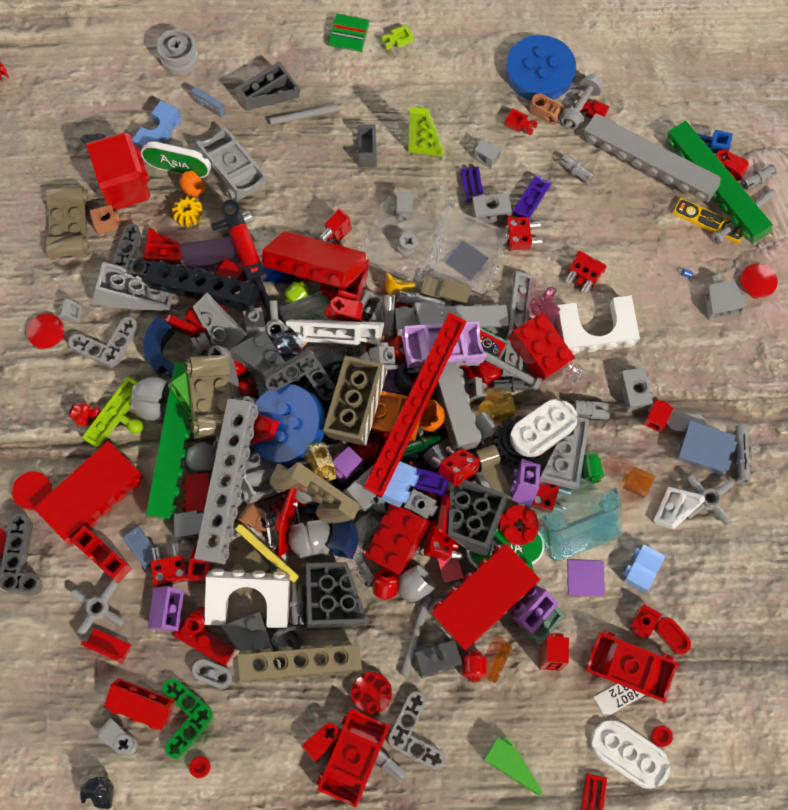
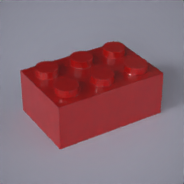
(541, 347)
(397, 538)

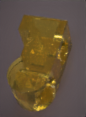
(500, 408)
(320, 461)

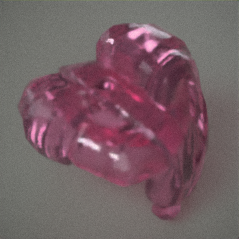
(546, 305)

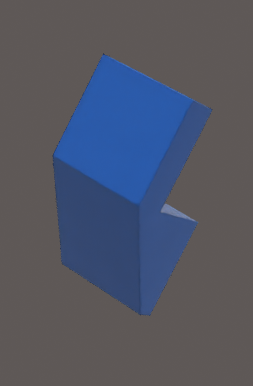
(719, 141)

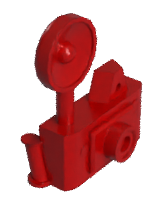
(352, 292)

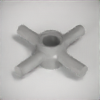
(274, 320)
(714, 495)
(91, 603)

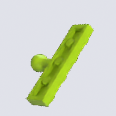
(113, 414)

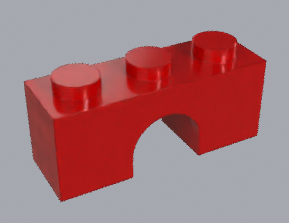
(101, 554)

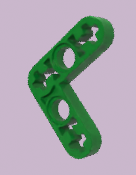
(192, 712)

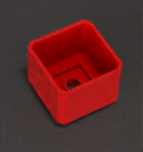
(119, 170)

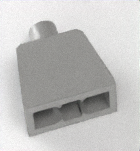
(723, 298)

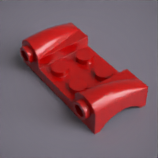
(631, 666)
(353, 758)

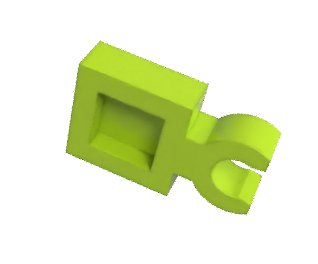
(399, 36)

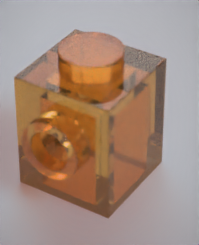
(638, 481)

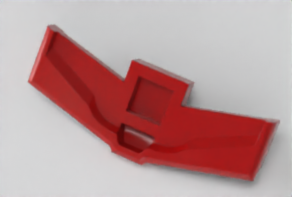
(284, 519)

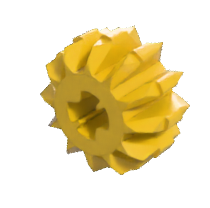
(187, 211)

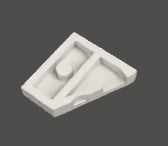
(676, 507)

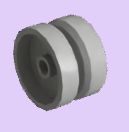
(177, 52)

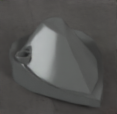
(284, 638)

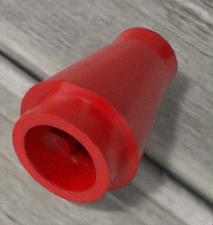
(196, 620)

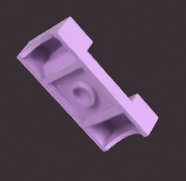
(420, 338)

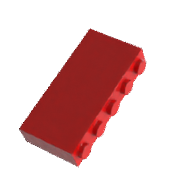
(314, 259)
(89, 492)
(485, 596)

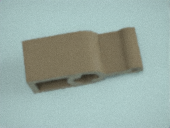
(446, 291)

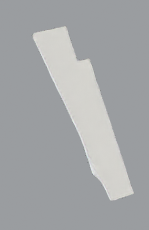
(337, 331)

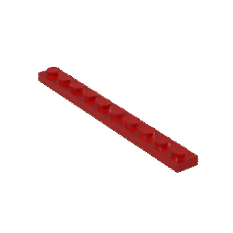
(414, 405)

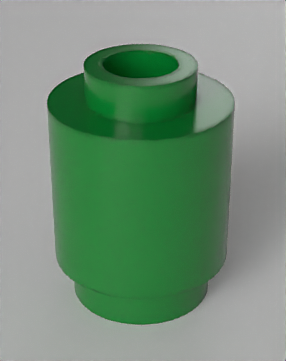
(593, 468)

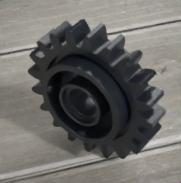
(504, 445)

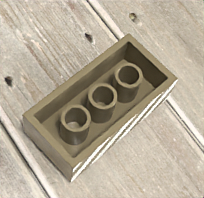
(355, 400)

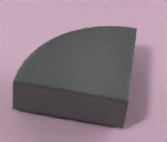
(92, 137)

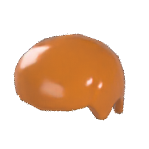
(191, 184)
(432, 416)

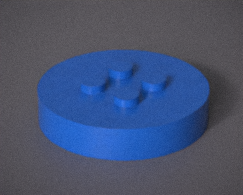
(540, 67)
(300, 423)

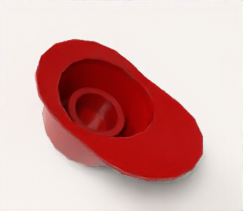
(485, 370)

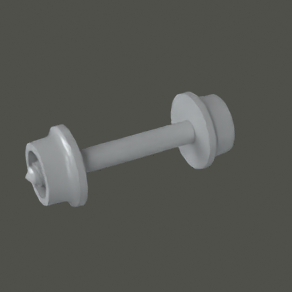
(591, 86)

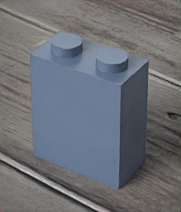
(706, 448)

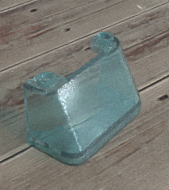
(569, 539)

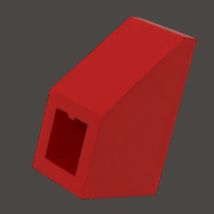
(198, 569)

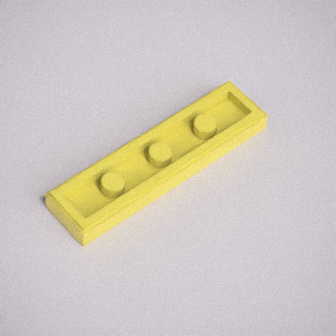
(268, 554)

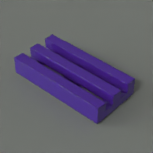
(470, 171)

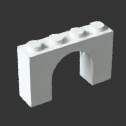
(624, 329)
(273, 587)

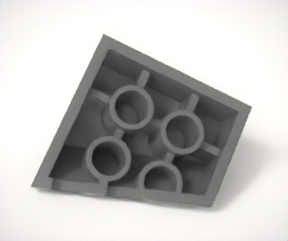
(475, 515)
(332, 596)

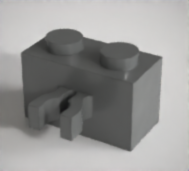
(438, 658)

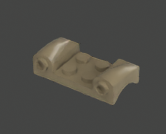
(67, 222)
(208, 393)
(333, 504)

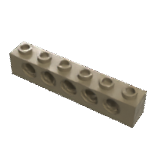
(246, 673)

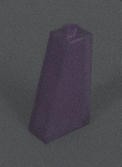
(209, 253)

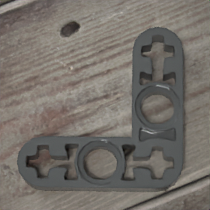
(129, 260)
(308, 369)

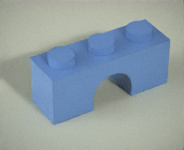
(167, 118)

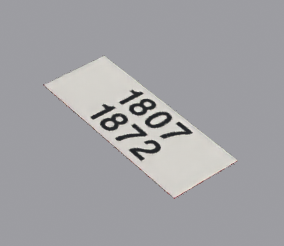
(616, 698)

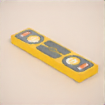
(705, 219)

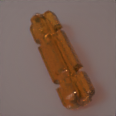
(499, 662)

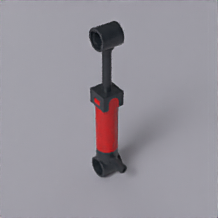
(247, 253)

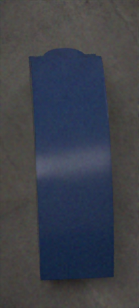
(155, 339)
(344, 536)

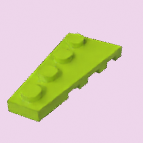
(423, 133)

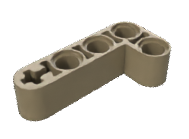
(493, 472)

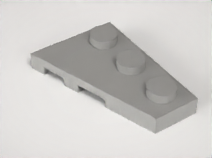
(219, 324)

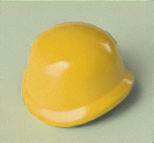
(393, 284)

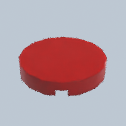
(31, 489)

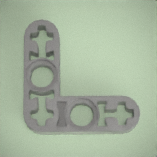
(105, 351)
(410, 740)

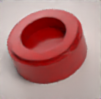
(661, 736)
(200, 767)

